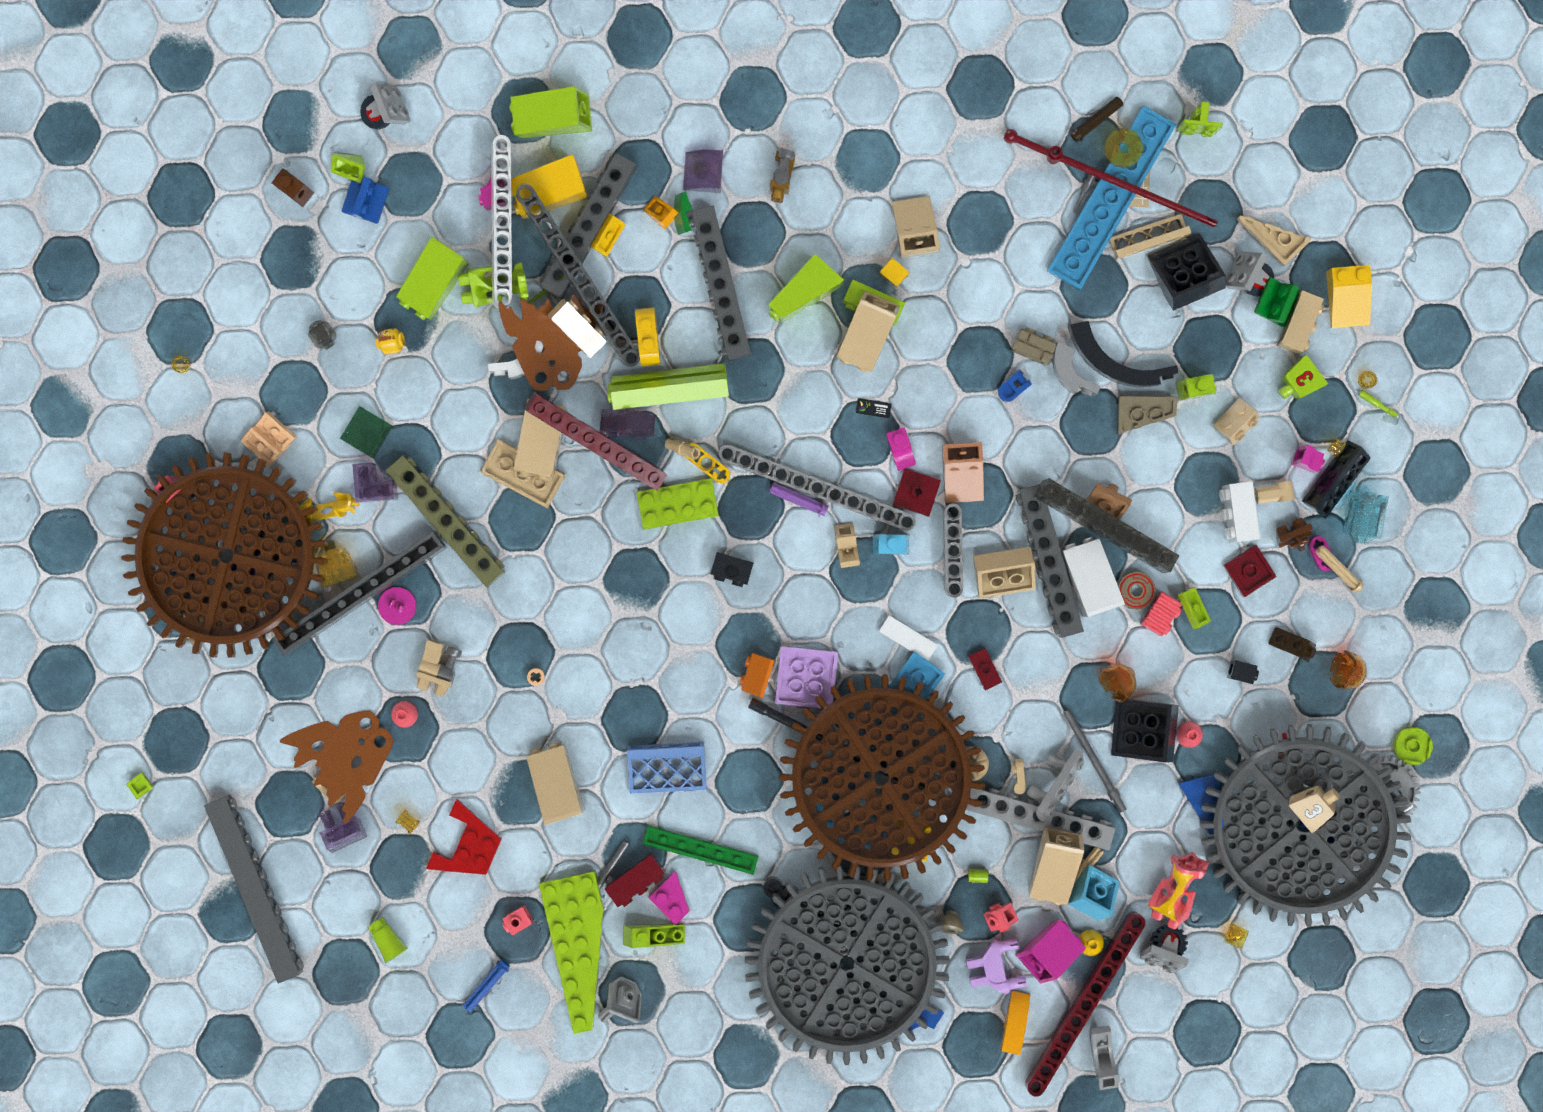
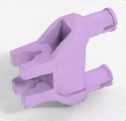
(993, 967)

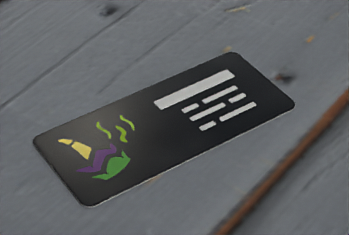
(873, 408)

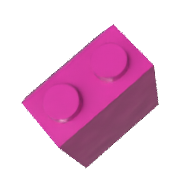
(1051, 951)

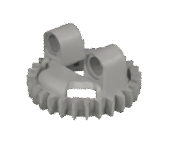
(1407, 781)

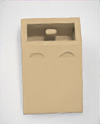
(915, 227)

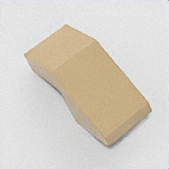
(847, 545)

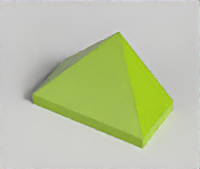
(348, 166)

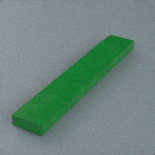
(700, 849)

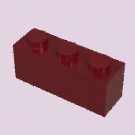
(635, 880)

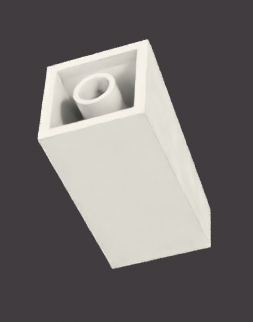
(1091, 577)

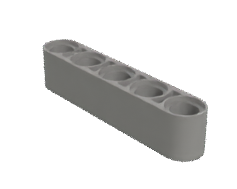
(953, 560)

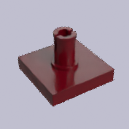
(916, 492)

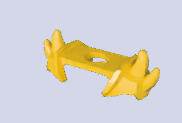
(340, 507)

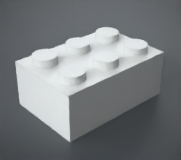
(1239, 512)

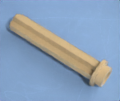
(1355, 585)

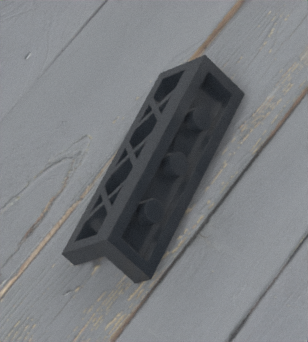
(1335, 476)

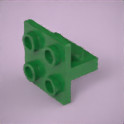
(1277, 301)

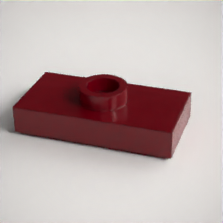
(985, 669)

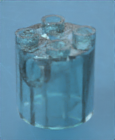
(1365, 516)

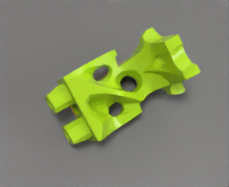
(481, 285)

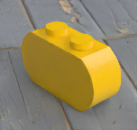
(647, 336)

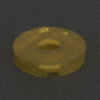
(1118, 158)

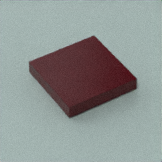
(1249, 570)

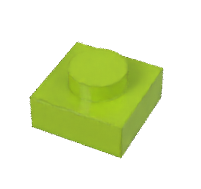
(140, 785)

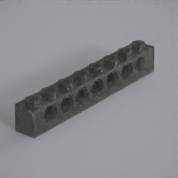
(1106, 526)

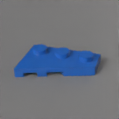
(1196, 794)

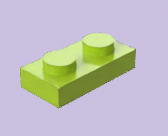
(1194, 608)

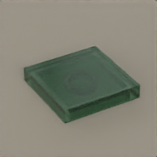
(366, 432)

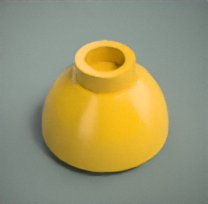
(1092, 941)

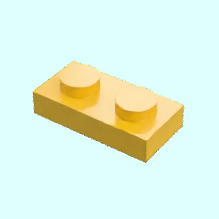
(608, 235)

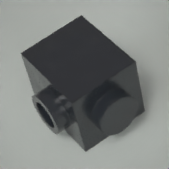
(1243, 672)

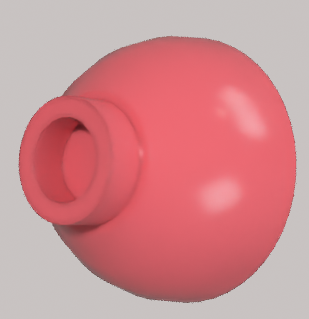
(404, 714)
(1189, 734)

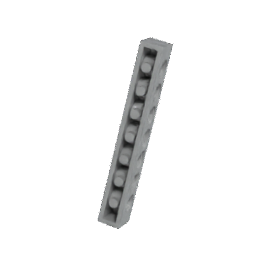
(1104, 829)

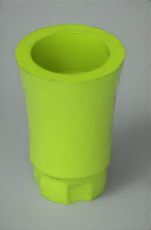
(386, 940)

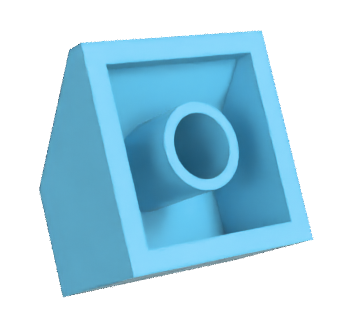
(1094, 893)

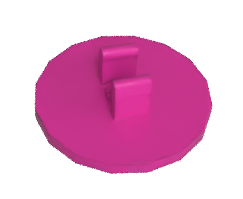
(397, 605)

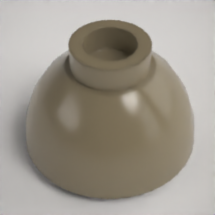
(951, 923)

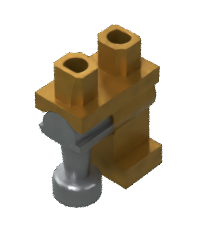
(781, 178)

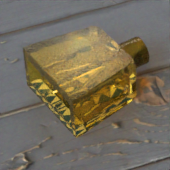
(339, 566)

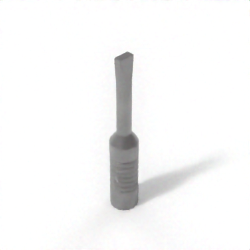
(1086, 187)

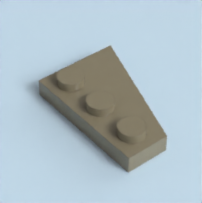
(1144, 410)

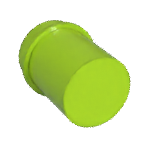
(978, 875)

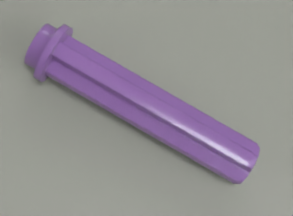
(799, 499)

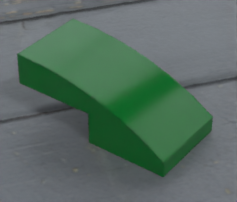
(682, 205)

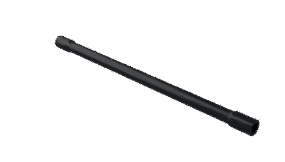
(764, 709)

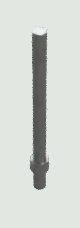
(1113, 792)

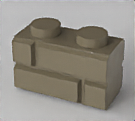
(1034, 346)

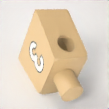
(1314, 806)

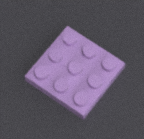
(804, 676)

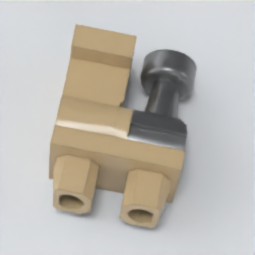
(433, 671)

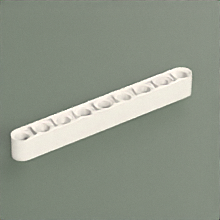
(504, 213)

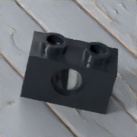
(723, 561)

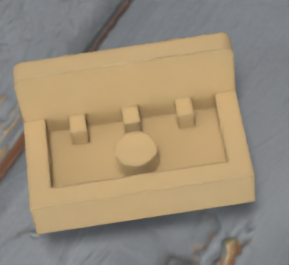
(1237, 421)

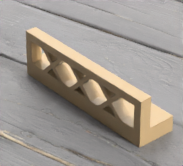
(1150, 243)

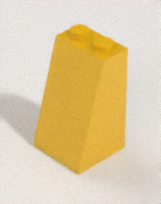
(554, 183)

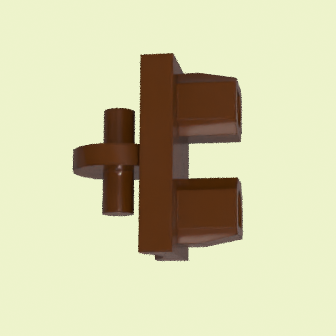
(1298, 536)

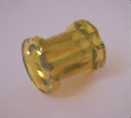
(407, 822)

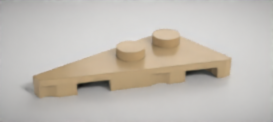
(1280, 243)

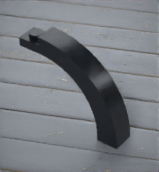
(1105, 366)

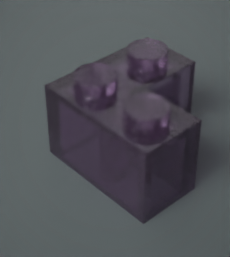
(627, 423)
(368, 488)

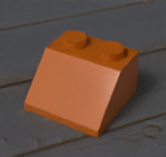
(757, 674)

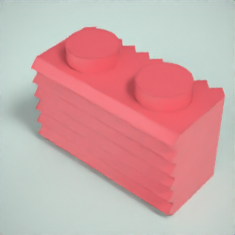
(1161, 614)

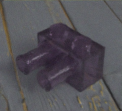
(342, 834)

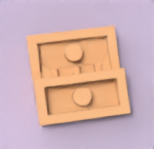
(268, 438)

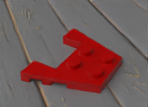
(475, 848)

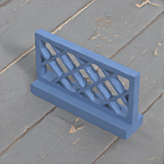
(666, 751)

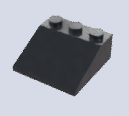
(1187, 271)
(1145, 730)

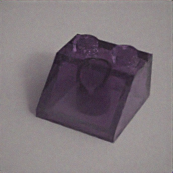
(703, 171)

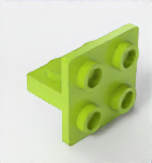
(1199, 122)

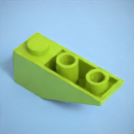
(653, 935)

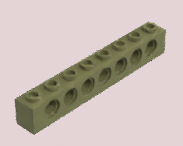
(398, 472)

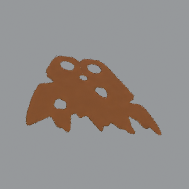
(558, 346)
(338, 753)

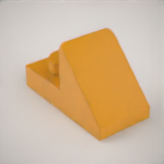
(660, 212)

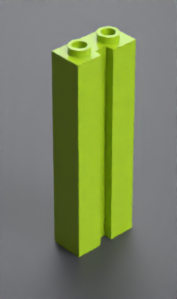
(668, 386)

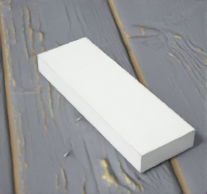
(908, 638)

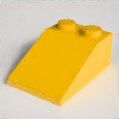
(1349, 295)

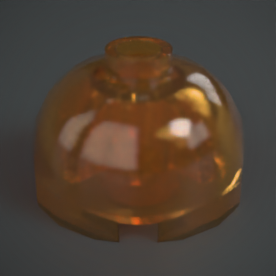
(1348, 670)
(1119, 681)

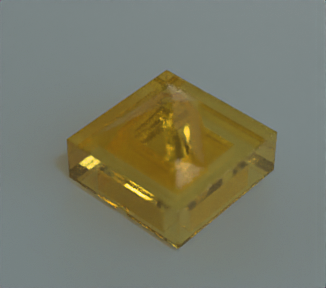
(1236, 936)

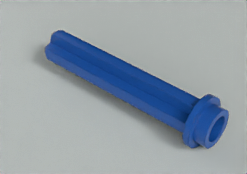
(485, 986)

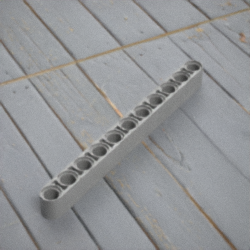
(807, 488)

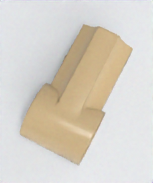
(1279, 492)

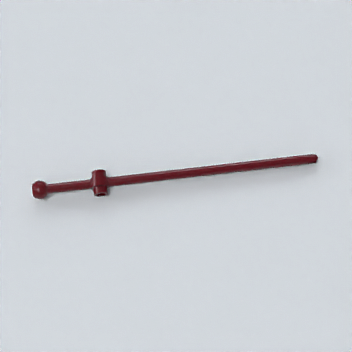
(1056, 155)

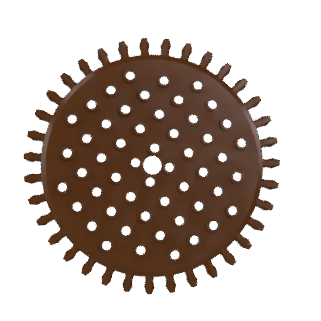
(155, 583)
(956, 779)

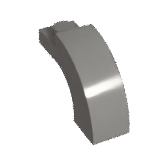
(1066, 374)
(1103, 1057)

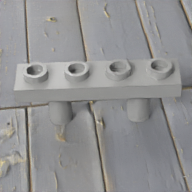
(1057, 790)

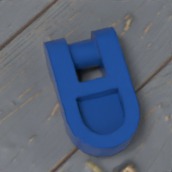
(1008, 391)

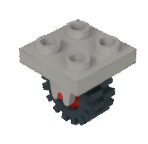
(1166, 949)

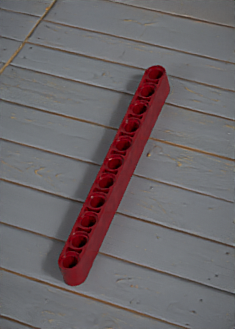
(1084, 1013)

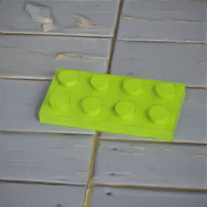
(677, 504)

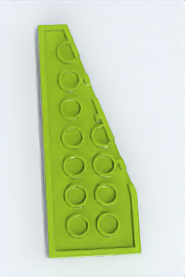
(575, 926)

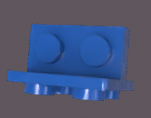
(365, 200)

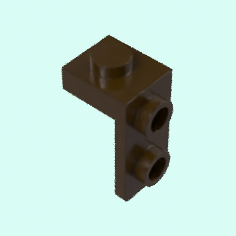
(1293, 644)

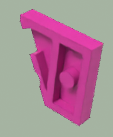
(670, 899)

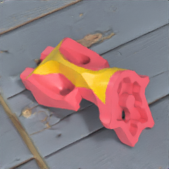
(1184, 871)

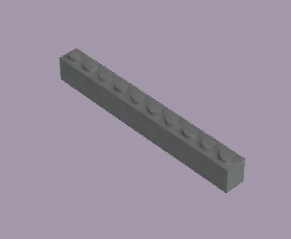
(361, 592)
(254, 888)

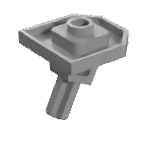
(623, 1000)

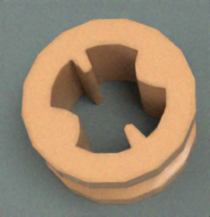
(535, 682)

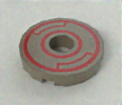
(1147, 590)

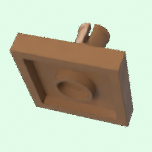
(1109, 499)

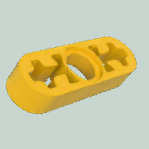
(721, 467)

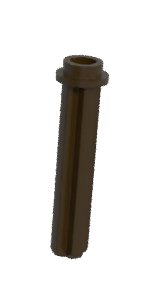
(1095, 120)

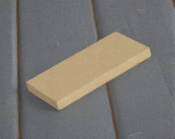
(500, 468)

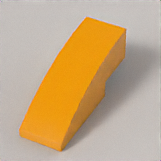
(1015, 1023)

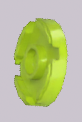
(1412, 745)

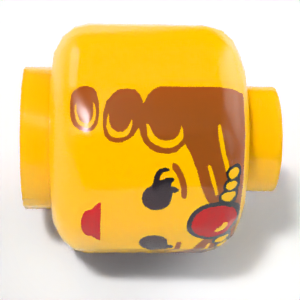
(390, 341)

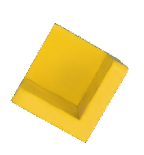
(894, 272)

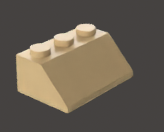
(1005, 572)

